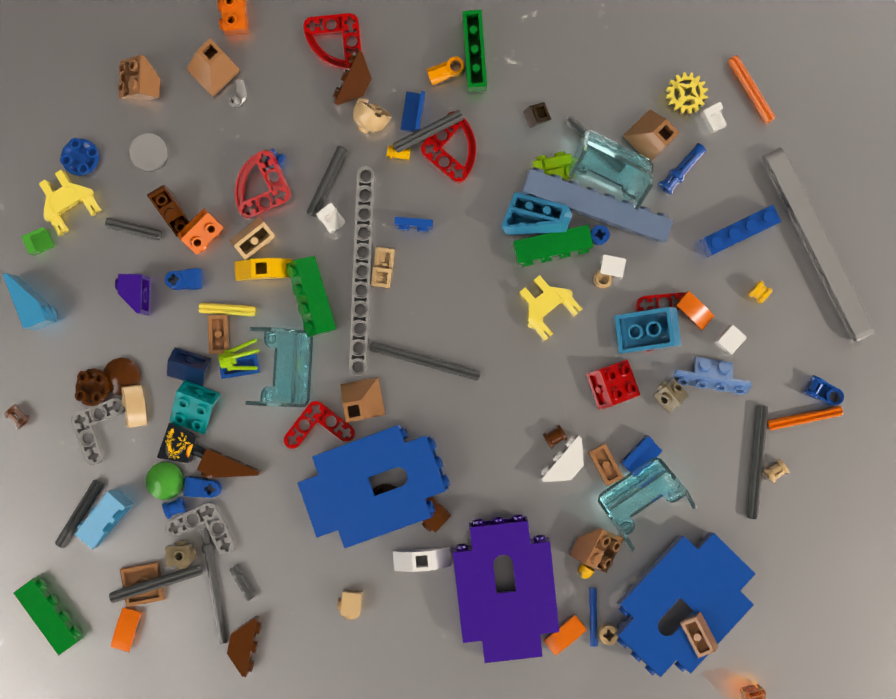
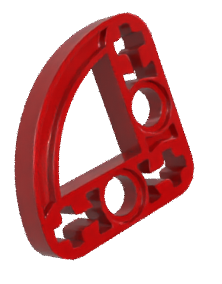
(340, 28)
(439, 144)
(273, 186)

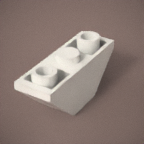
(565, 463)
(422, 559)

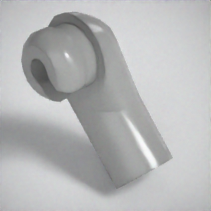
(240, 96)

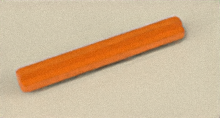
(751, 89)
(806, 417)

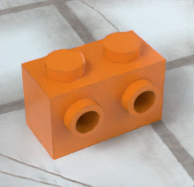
(234, 17)
(200, 231)

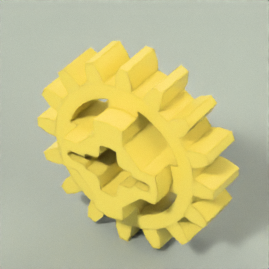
(680, 89)

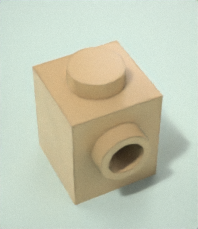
(350, 604)

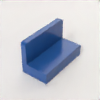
(412, 111)
(641, 453)

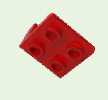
(613, 384)

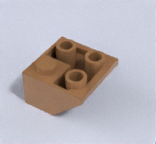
(212, 67)
(138, 79)
(650, 134)
(362, 399)
(597, 549)

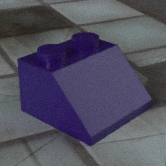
(134, 291)

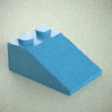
(30, 306)
(648, 330)

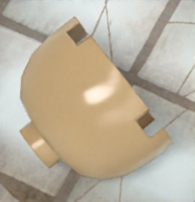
(370, 117)

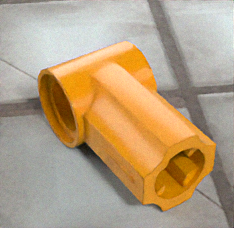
(443, 71)

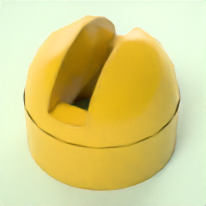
(585, 570)

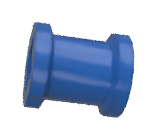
(174, 507)

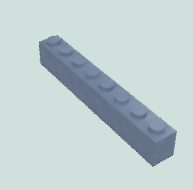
(597, 206)

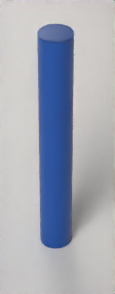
(593, 616)

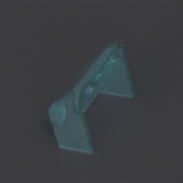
(615, 164)
(290, 370)
(639, 491)

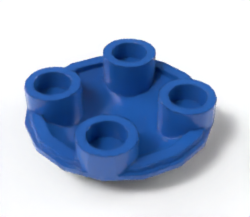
(79, 157)

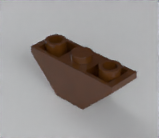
(354, 80)
(169, 208)
(243, 645)

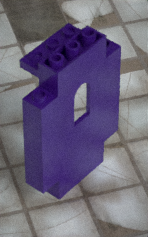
(508, 620)

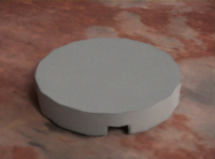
(148, 152)

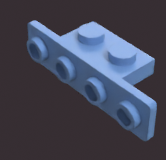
(712, 375)

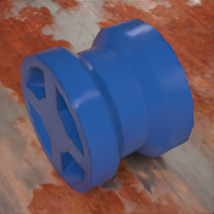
(280, 158)
(597, 236)

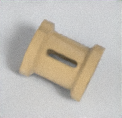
(776, 471)

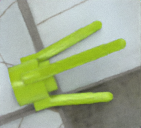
(229, 358)

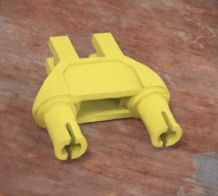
(64, 199)
(545, 303)

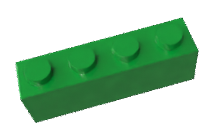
(474, 51)
(551, 245)
(310, 296)
(48, 615)

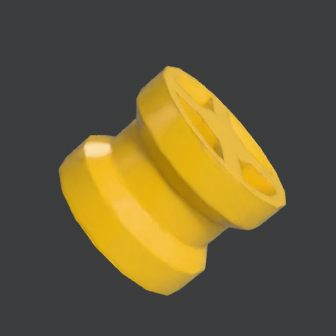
(760, 292)

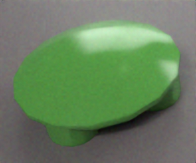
(164, 480)

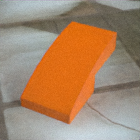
(695, 310)
(125, 629)
(568, 633)

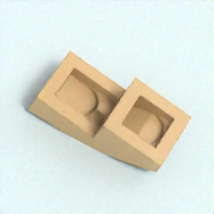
(383, 267)
(134, 406)

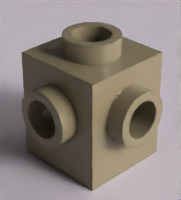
(670, 394)
(173, 555)

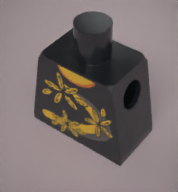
(180, 445)

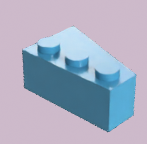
(535, 215)
(103, 518)

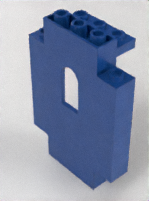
(344, 497)
(706, 579)

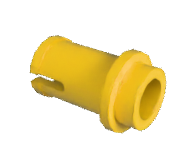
(405, 154)

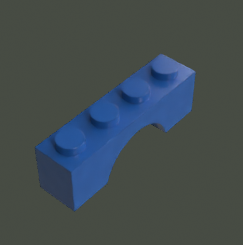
(740, 230)

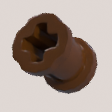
(13, 410)
(555, 436)

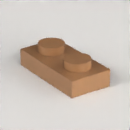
(218, 333)
(605, 464)

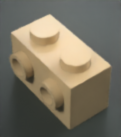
(252, 238)

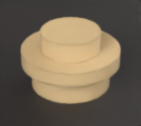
(602, 280)

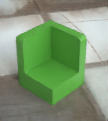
(38, 241)

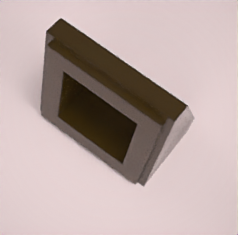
(537, 114)

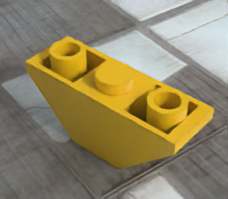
(261, 269)

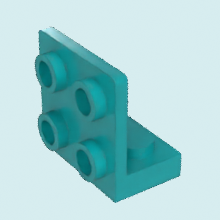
(193, 406)

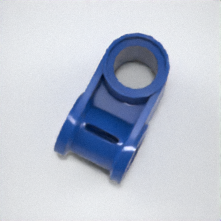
(188, 279)
(821, 389)
(199, 487)

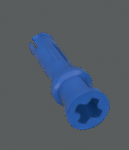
(677, 175)

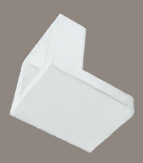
(713, 118)
(331, 218)
(613, 266)
(730, 339)

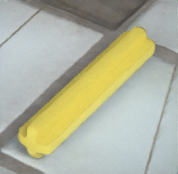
(227, 309)

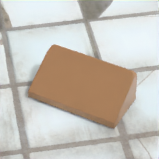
(699, 635)

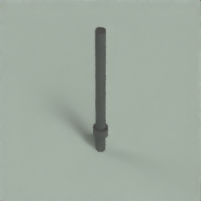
(207, 548)

